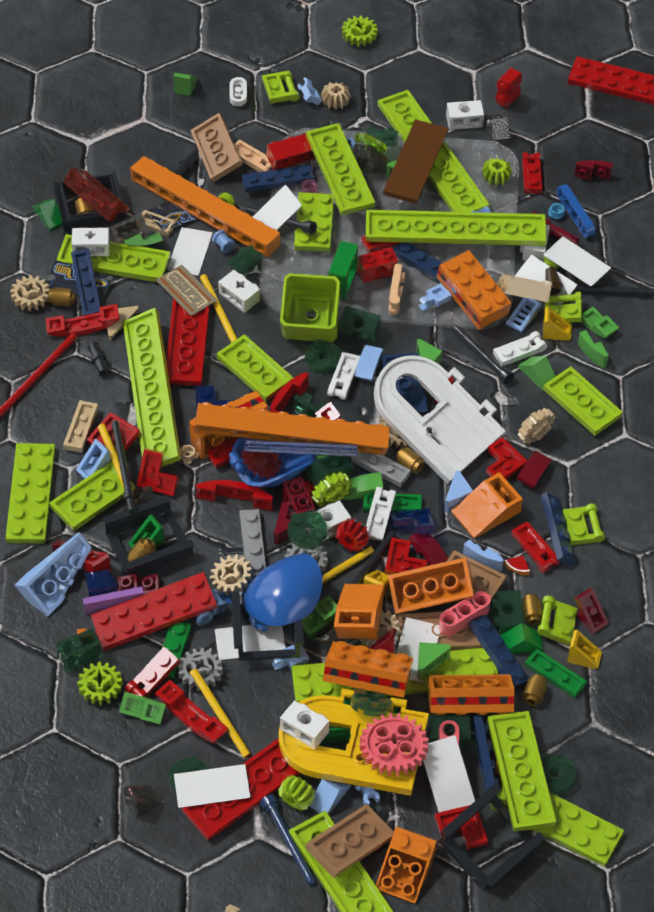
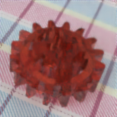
(262, 463)

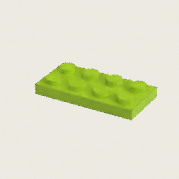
(316, 208)
(254, 367)
(582, 401)
(89, 497)

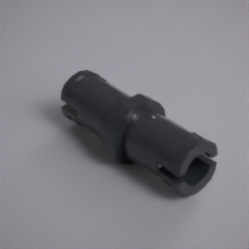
(185, 164)
(98, 359)

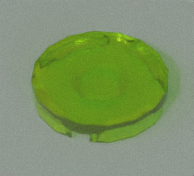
(366, 139)

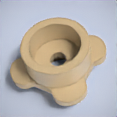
(190, 451)

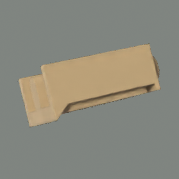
(525, 287)

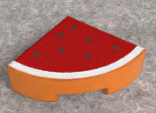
(517, 565)

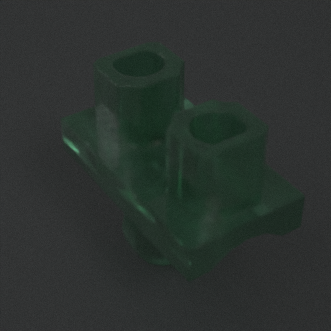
(246, 259)
(304, 405)

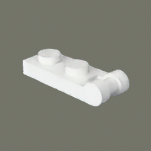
(519, 349)
(343, 375)
(380, 513)

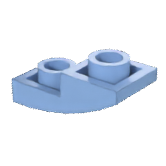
(368, 363)
(488, 557)

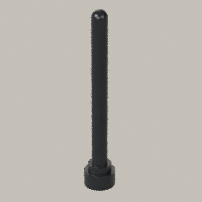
(308, 227)
(504, 375)

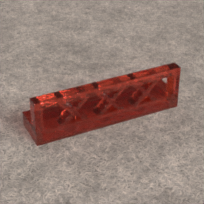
(94, 193)

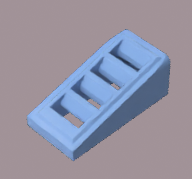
(535, 305)

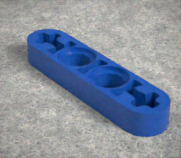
(576, 211)

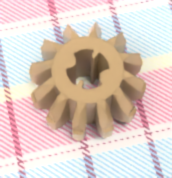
(335, 95)

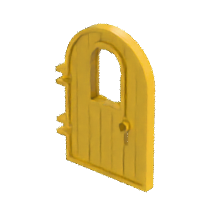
(347, 765)

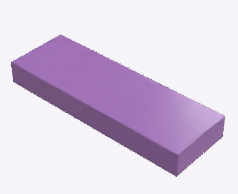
(101, 602)

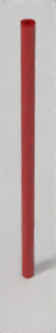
(31, 380)

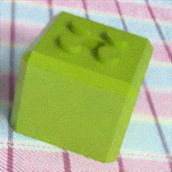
(306, 294)

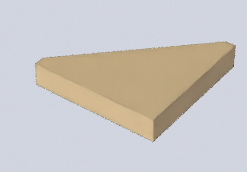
(124, 313)

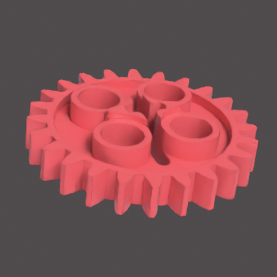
(394, 744)

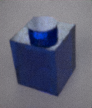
(100, 582)

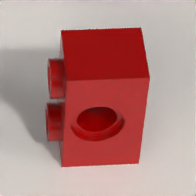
(376, 264)

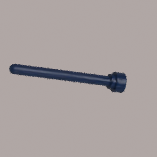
(270, 805)

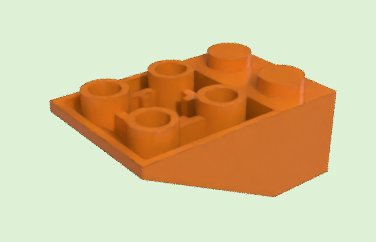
(488, 506)
(359, 611)
(406, 864)

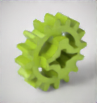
(359, 30)
(331, 489)
(89, 683)

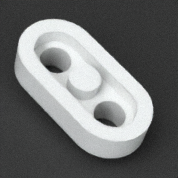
(238, 91)

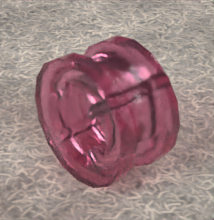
(309, 184)

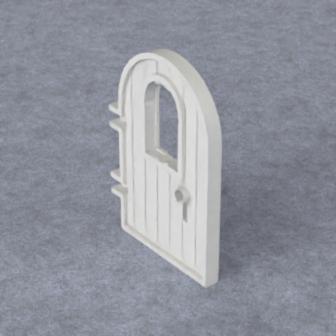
(453, 423)

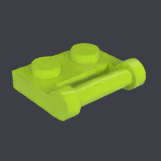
(275, 89)
(569, 312)
(577, 526)
(563, 620)

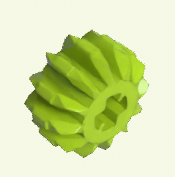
(496, 171)
(296, 793)

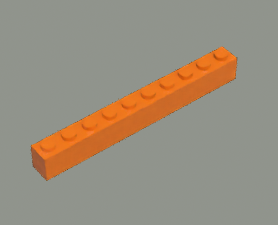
(205, 206)
(283, 427)

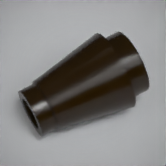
(552, 276)

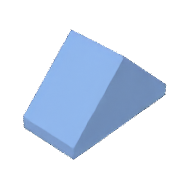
(95, 458)
(458, 491)
(328, 795)

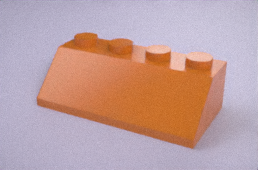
(431, 585)

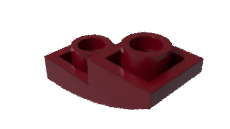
(590, 168)
(534, 469)
(298, 496)
(429, 548)
(148, 583)

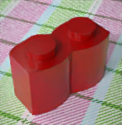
(508, 88)

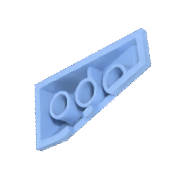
(49, 580)

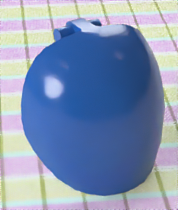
(291, 466)
(283, 592)

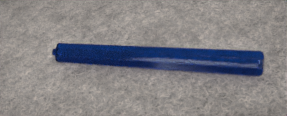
(300, 448)

